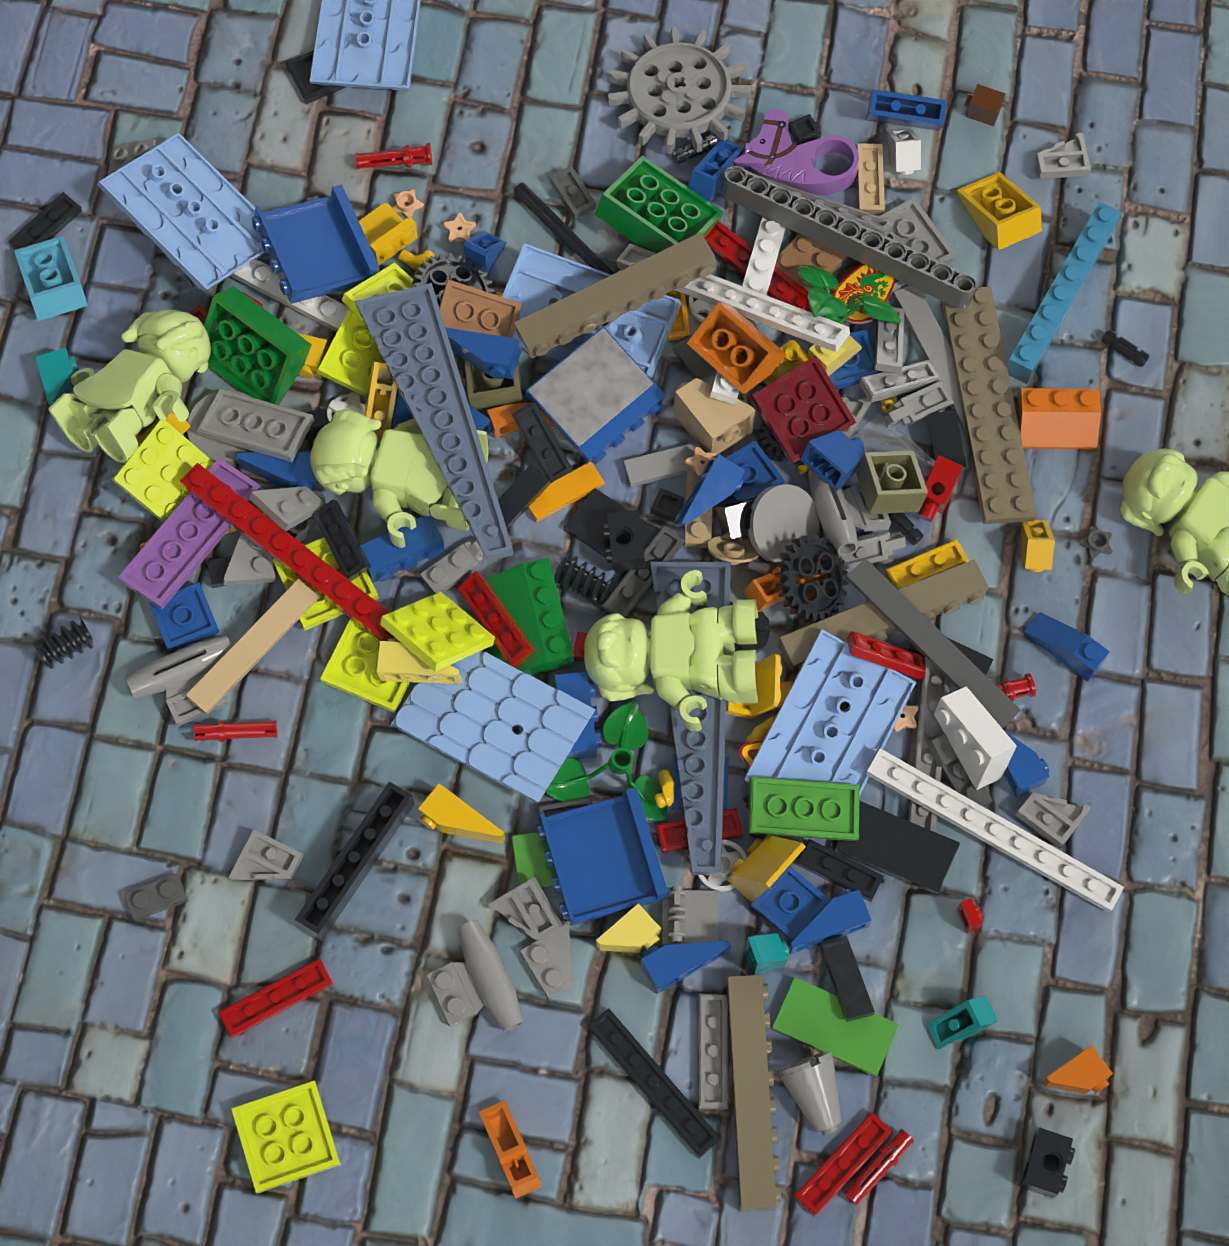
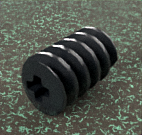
(582, 580)
(64, 643)

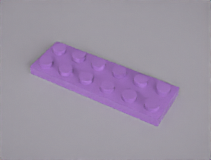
(182, 542)

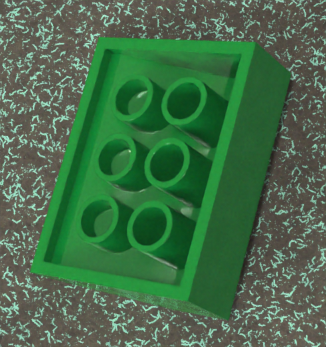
(655, 208)
(253, 347)
(535, 606)

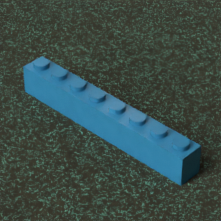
(1063, 292)

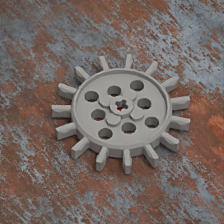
(679, 90)

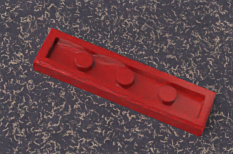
(496, 619)
(275, 998)
(843, 1164)

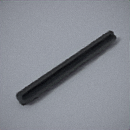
(559, 228)

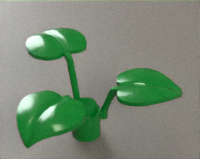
(830, 307)
(630, 732)

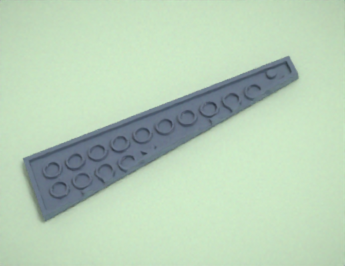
(422, 364)
(701, 752)

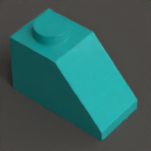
(56, 373)
(766, 953)
(962, 1022)

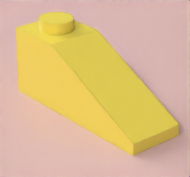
(401, 665)

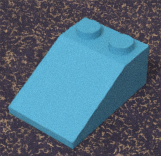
(50, 278)

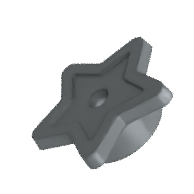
(1097, 535)

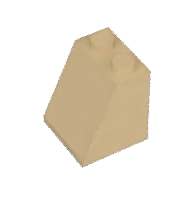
(709, 420)

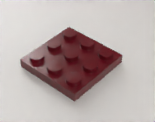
(802, 408)

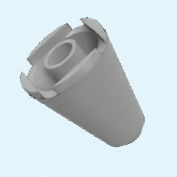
(815, 1090)

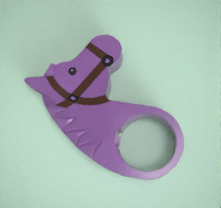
(779, 160)

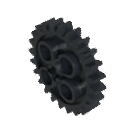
(444, 269)
(807, 558)

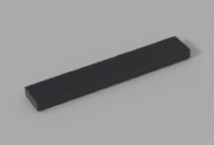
(654, 1083)

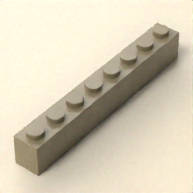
(616, 295)
(930, 596)
(751, 1094)

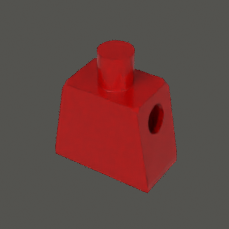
(941, 481)

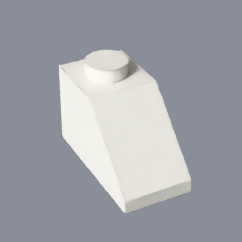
(904, 150)

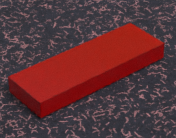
(886, 655)
(674, 837)

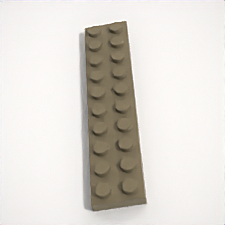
(989, 411)

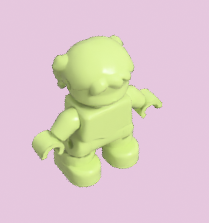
(134, 386)
(398, 469)
(1162, 488)
(680, 650)

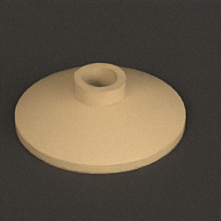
(731, 551)

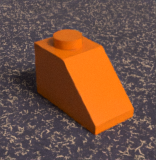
(1081, 1074)

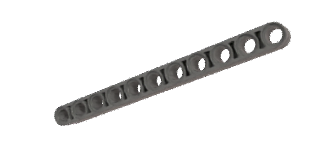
(848, 237)

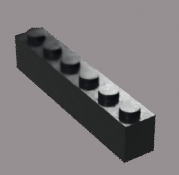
(355, 861)

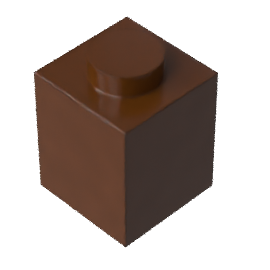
(984, 104)

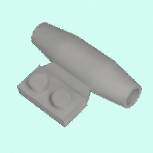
(842, 512)
(178, 675)
(479, 981)

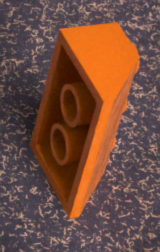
(735, 347)
(1059, 418)

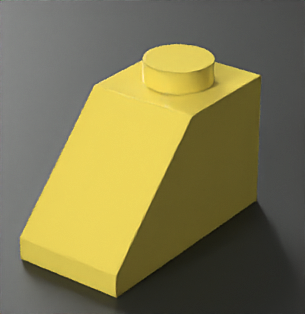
(833, 360)
(631, 933)

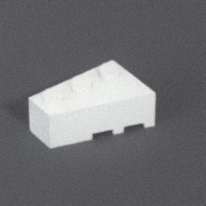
(975, 737)

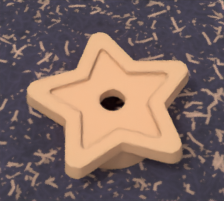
(402, 198)
(459, 235)
(694, 461)
(908, 721)

